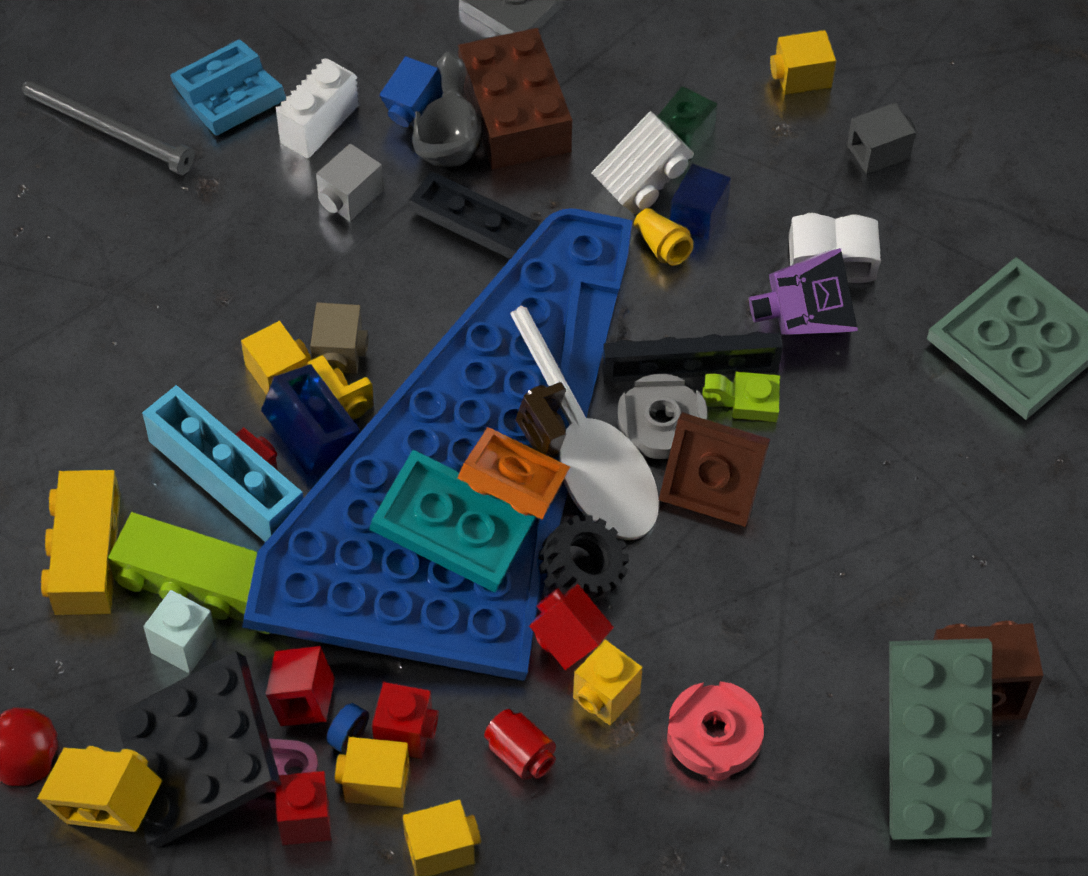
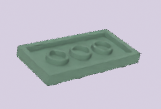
(940, 738)

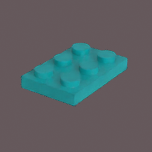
(451, 522)

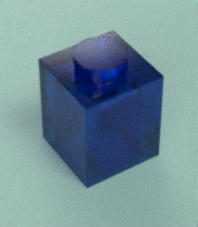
(700, 201)

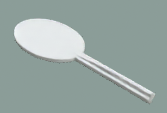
(606, 469)

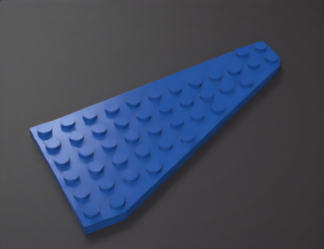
(355, 589)

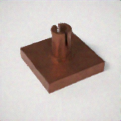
(714, 469)

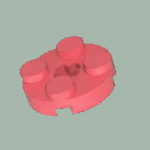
(715, 755)

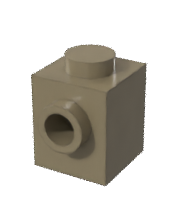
(339, 335)

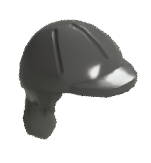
(450, 125)

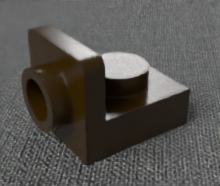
(540, 418)

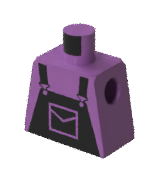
(808, 297)

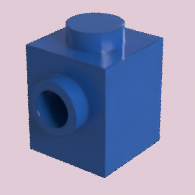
(411, 90)

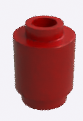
(520, 744)

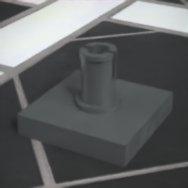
(512, 15)

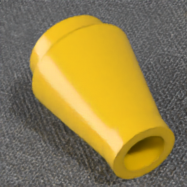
(667, 239)

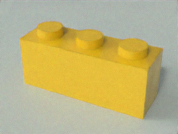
(80, 542)

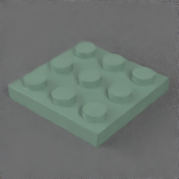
(1017, 337)

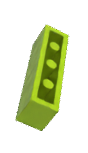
(169, 558)

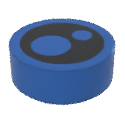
(348, 723)

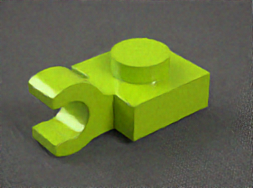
(750, 395)

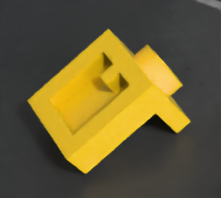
(354, 397)

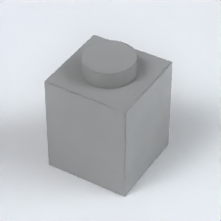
(349, 182)

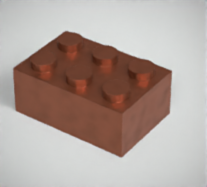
(516, 98)

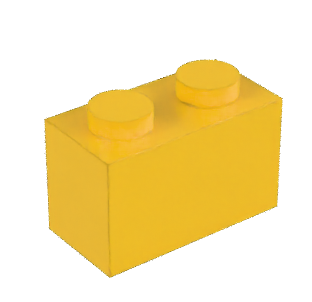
(100, 788)

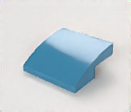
(228, 87)

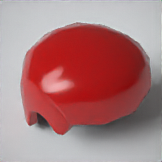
(25, 746)

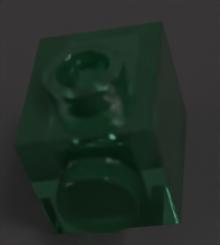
(690, 118)

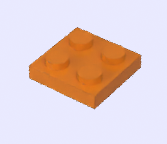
(513, 473)

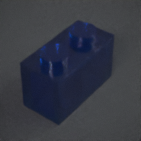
(309, 419)

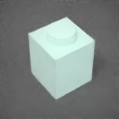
(180, 631)

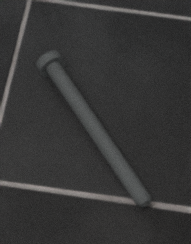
(179, 157)

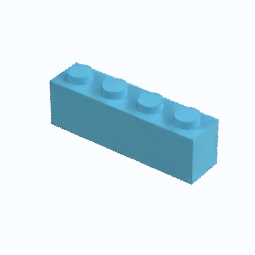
(220, 462)

